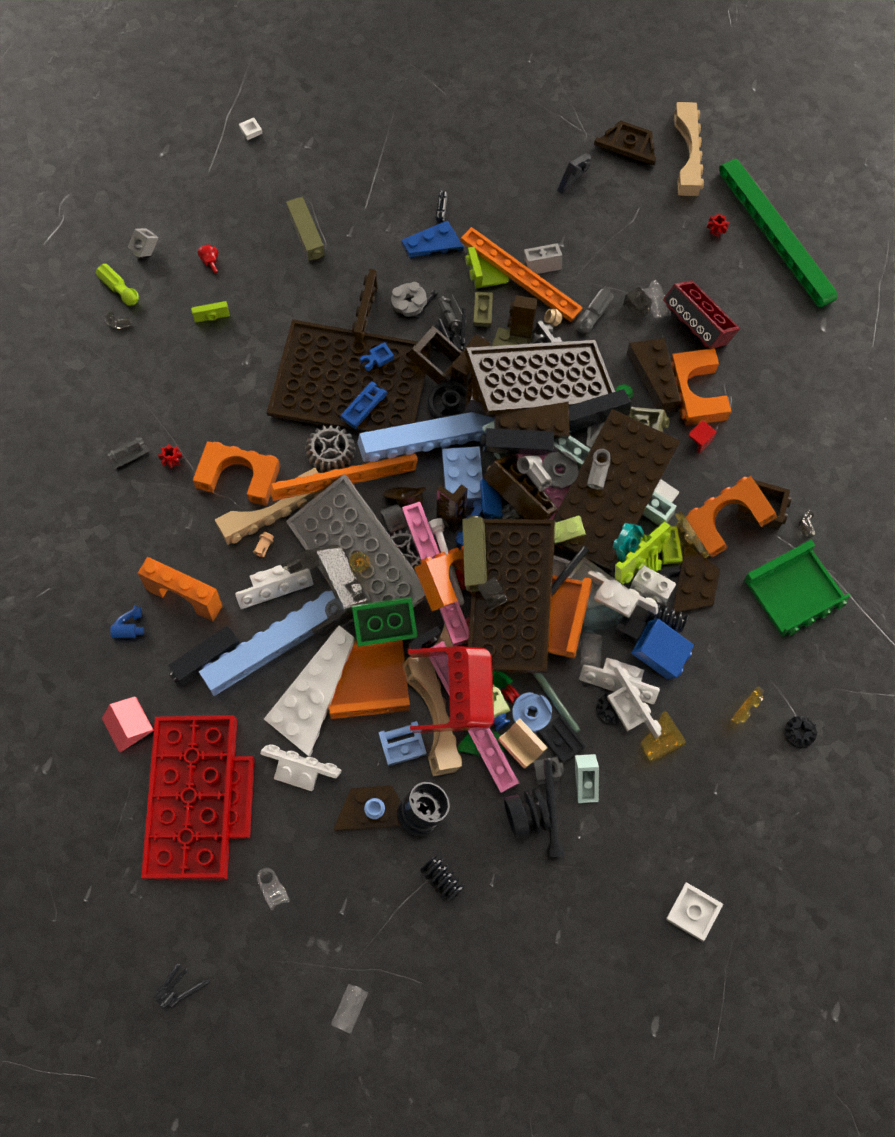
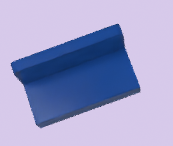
(490, 501)

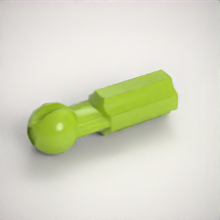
(116, 284)

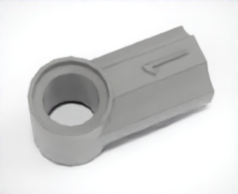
(533, 468)
(599, 470)

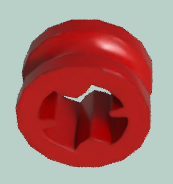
(510, 693)

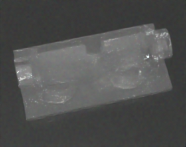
(658, 307)
(349, 1008)

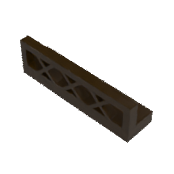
(452, 507)

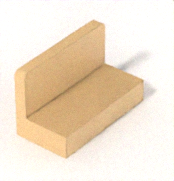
(522, 743)

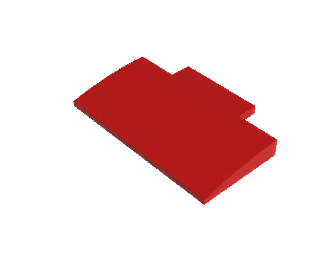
(195, 798)

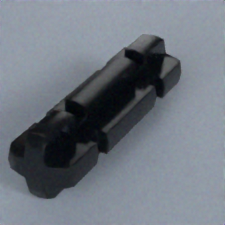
(441, 206)

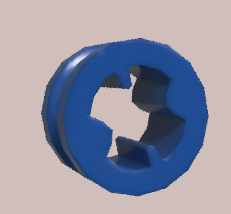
(501, 722)

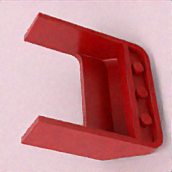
(468, 688)

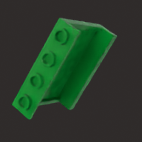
(795, 589)

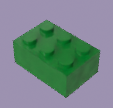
(384, 621)

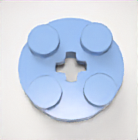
(532, 701)

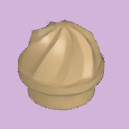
(553, 317)

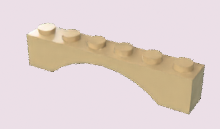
(686, 121)
(239, 524)
(422, 677)

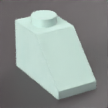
(587, 778)

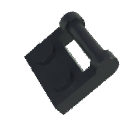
(426, 639)

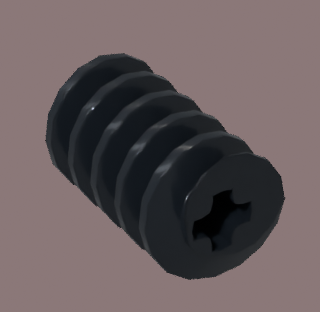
(674, 621)
(442, 878)

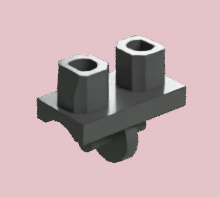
(543, 334)

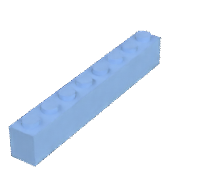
(421, 436)
(265, 645)

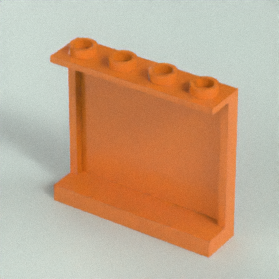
(568, 615)
(372, 682)

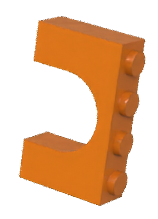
(693, 407)
(218, 457)
(744, 493)
(435, 577)
(159, 578)

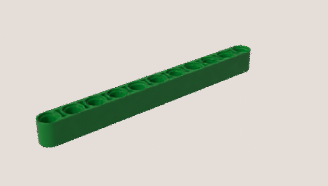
(778, 233)

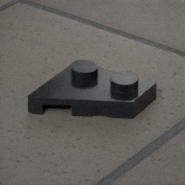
(574, 171)

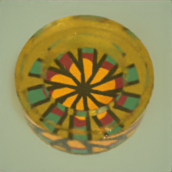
(359, 562)

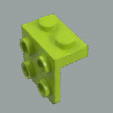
(483, 272)

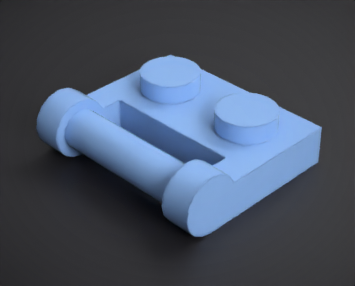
(404, 749)

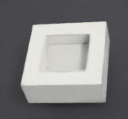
(250, 128)

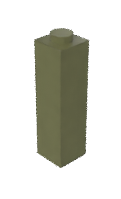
(305, 228)
(474, 553)

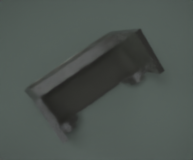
(341, 580)

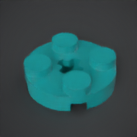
(628, 540)

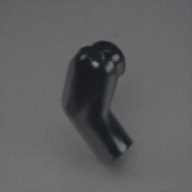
(669, 570)

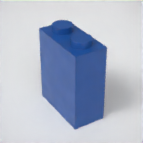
(663, 649)

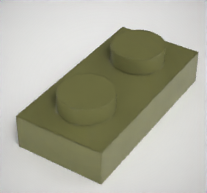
(483, 309)

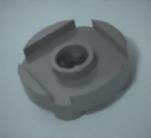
(569, 465)

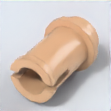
(263, 544)

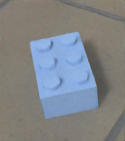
(463, 468)

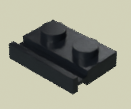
(561, 739)

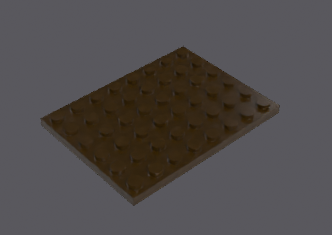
(324, 375)

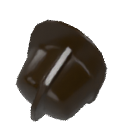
(405, 495)

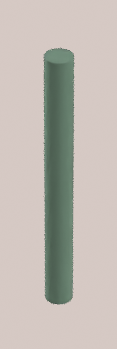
(556, 701)

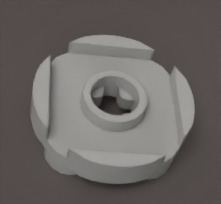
(405, 291)

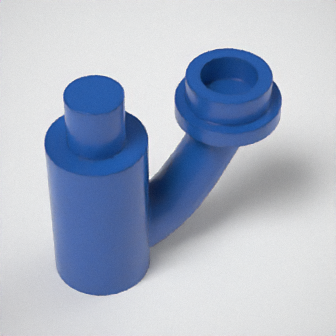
(122, 630)

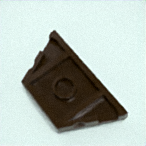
(629, 141)
(696, 582)
(353, 813)

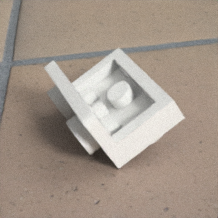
(653, 585)

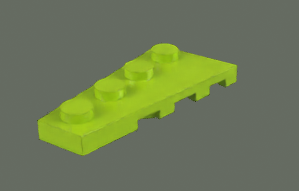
(625, 571)

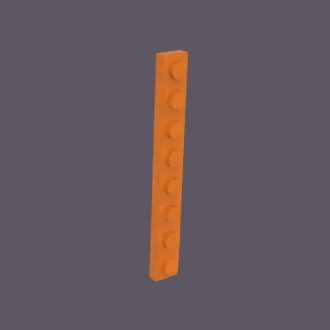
(521, 274)
(356, 474)

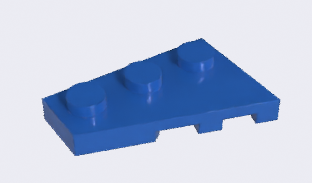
(432, 240)

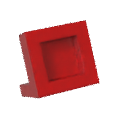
(702, 435)

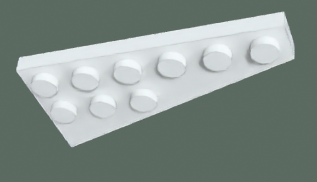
(307, 700)

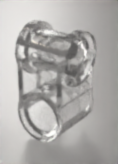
(273, 891)

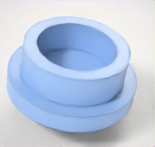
(374, 808)

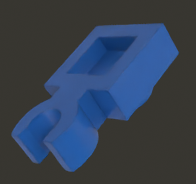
(378, 355)

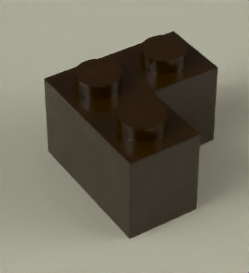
(522, 316)

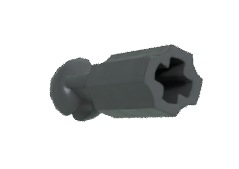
(594, 311)

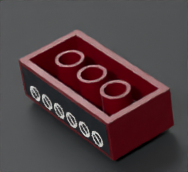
(701, 314)

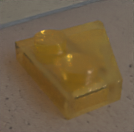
(690, 535)
(754, 699)
(666, 743)

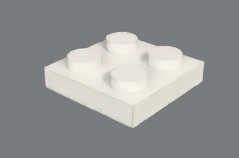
(694, 912)

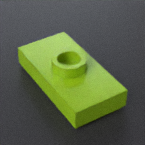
(210, 311)
(671, 549)

